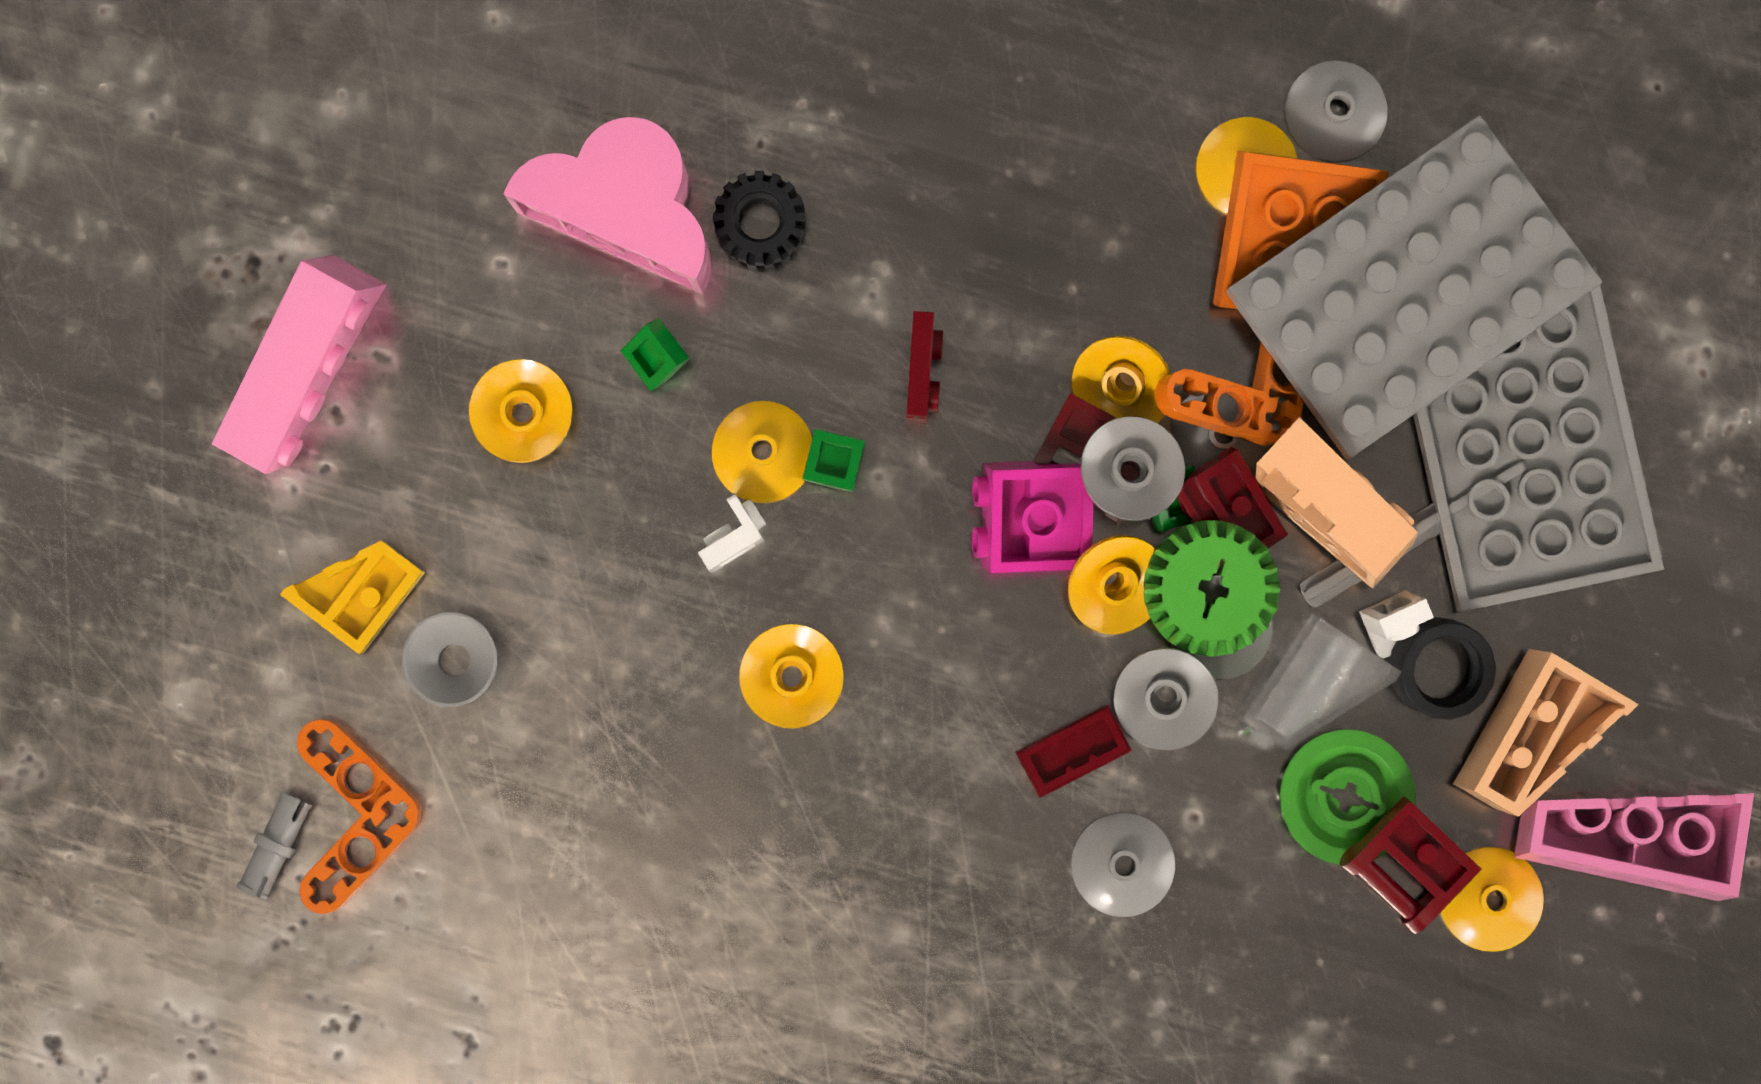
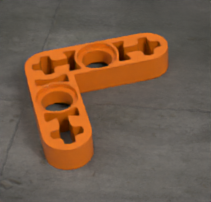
(1251, 402)
(370, 805)

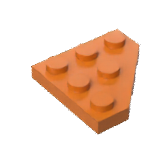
(1279, 203)

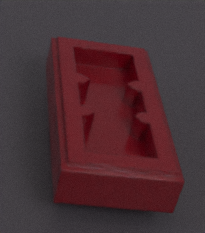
(1073, 751)

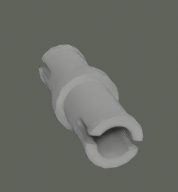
(274, 846)

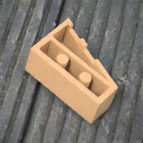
(1334, 503)
(1537, 731)

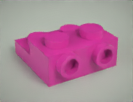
(1031, 516)

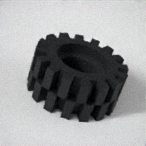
(753, 189)

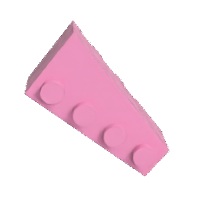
(297, 361)
(1657, 842)

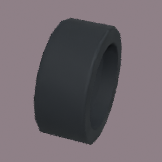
(1474, 689)

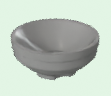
(423, 655)

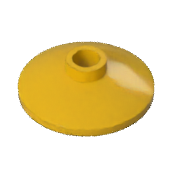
(1219, 152)
(1099, 381)
(499, 395)
(768, 478)
(1113, 606)
(763, 671)
(1514, 921)

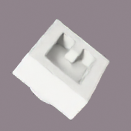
(728, 544)
(1394, 620)

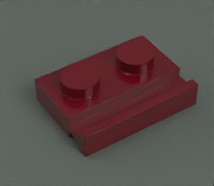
(925, 346)
(1229, 493)

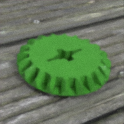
(1193, 556)
(1332, 762)

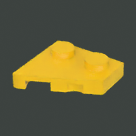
(357, 594)

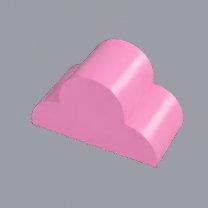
(621, 197)

